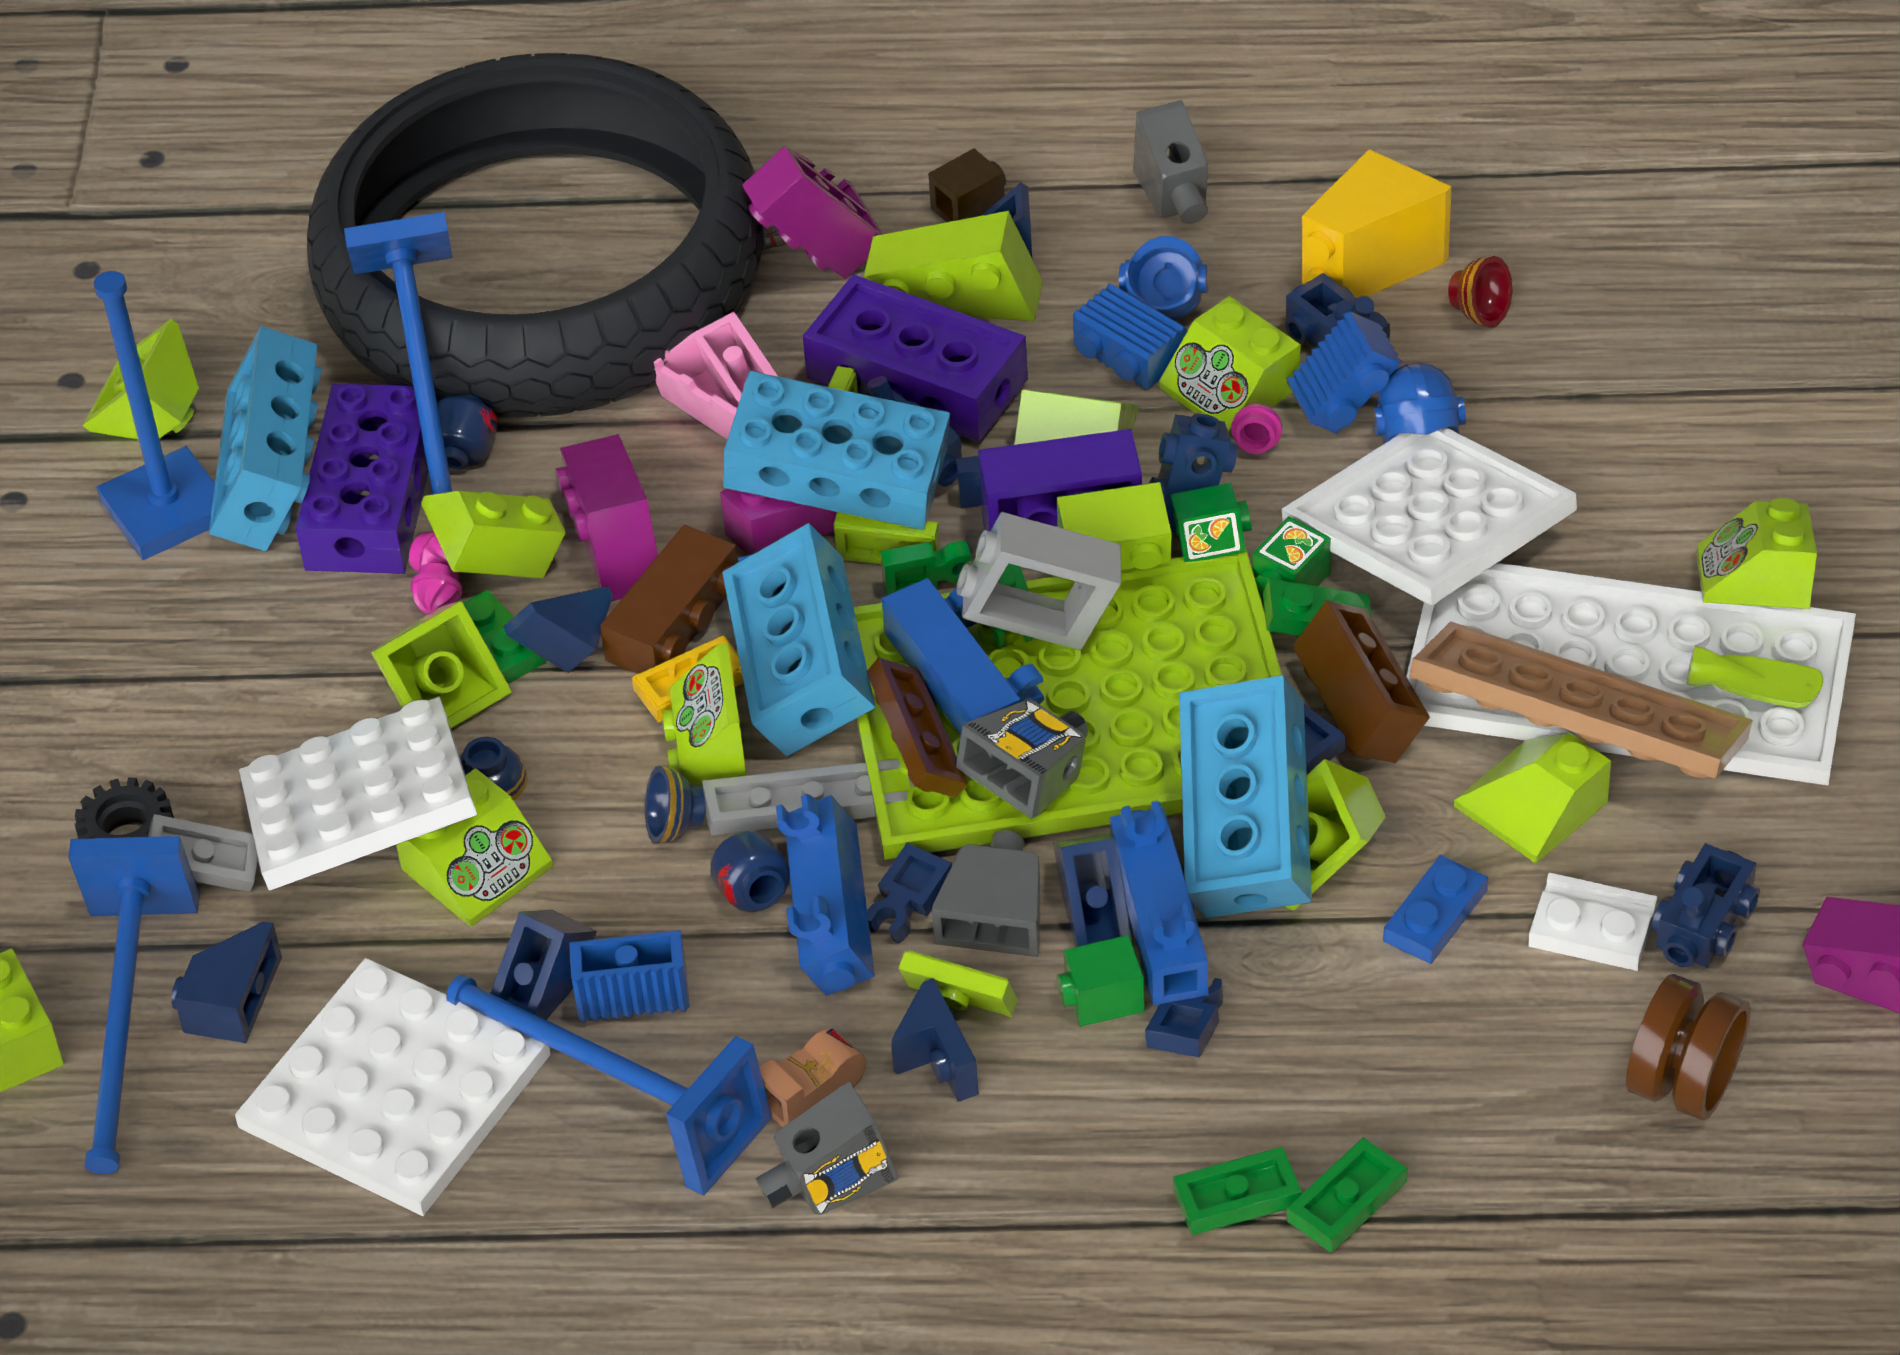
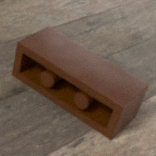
(669, 601)
(1360, 682)

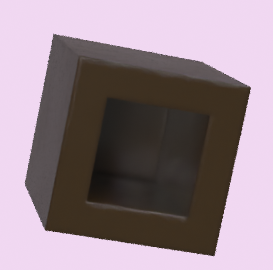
(966, 186)

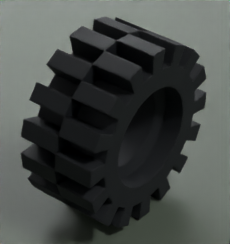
(120, 806)

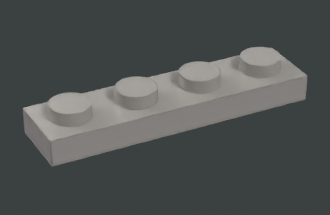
(751, 800)

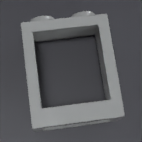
(1047, 549)

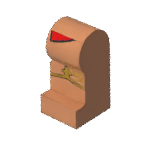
(810, 1074)

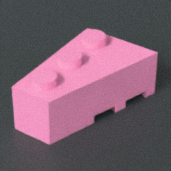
(710, 372)

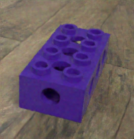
(922, 350)
(335, 522)

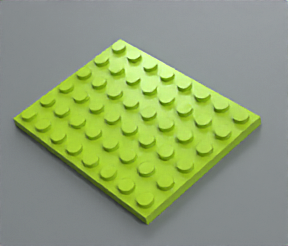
(1157, 638)

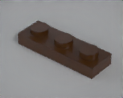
(916, 728)

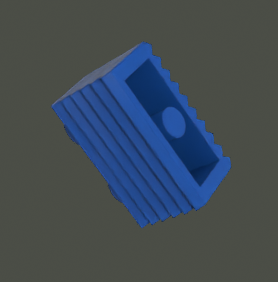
(1127, 335)
(1343, 372)
(629, 975)

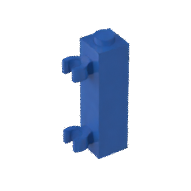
(951, 662)
(827, 894)
(1159, 906)

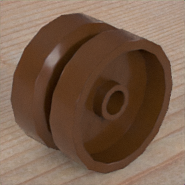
(1688, 1046)

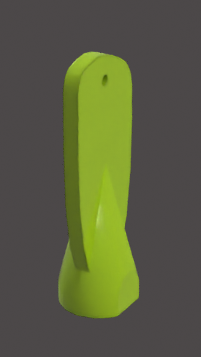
(1756, 677)

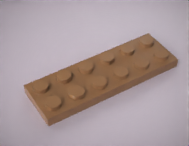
(1582, 700)

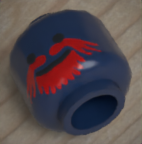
(466, 429)
(750, 871)

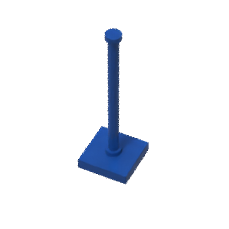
(400, 246)
(169, 494)
(126, 881)
(707, 1121)

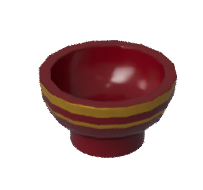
(1482, 291)

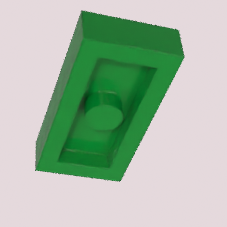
(1293, 605)
(510, 656)
(1236, 1190)
(1347, 1194)

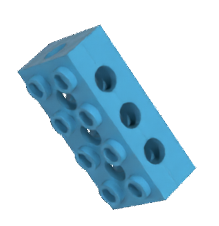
(265, 440)
(836, 450)
(798, 640)
(1245, 797)

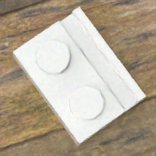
(1593, 921)

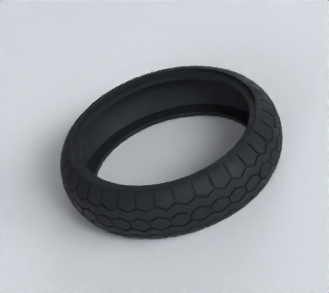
(520, 110)

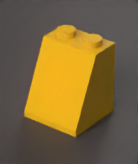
(1377, 226)

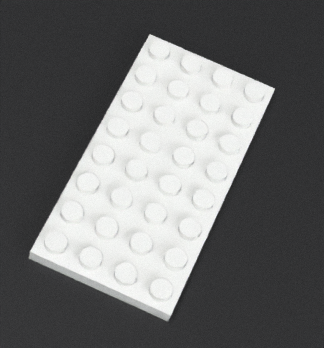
(1649, 639)

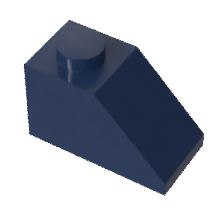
(1092, 888)
(537, 961)
(228, 984)

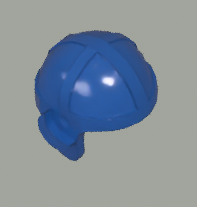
(1165, 276)
(1417, 402)

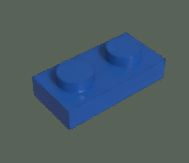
(1435, 909)

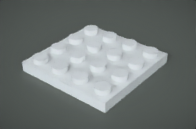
(1431, 511)
(355, 792)
(392, 1086)

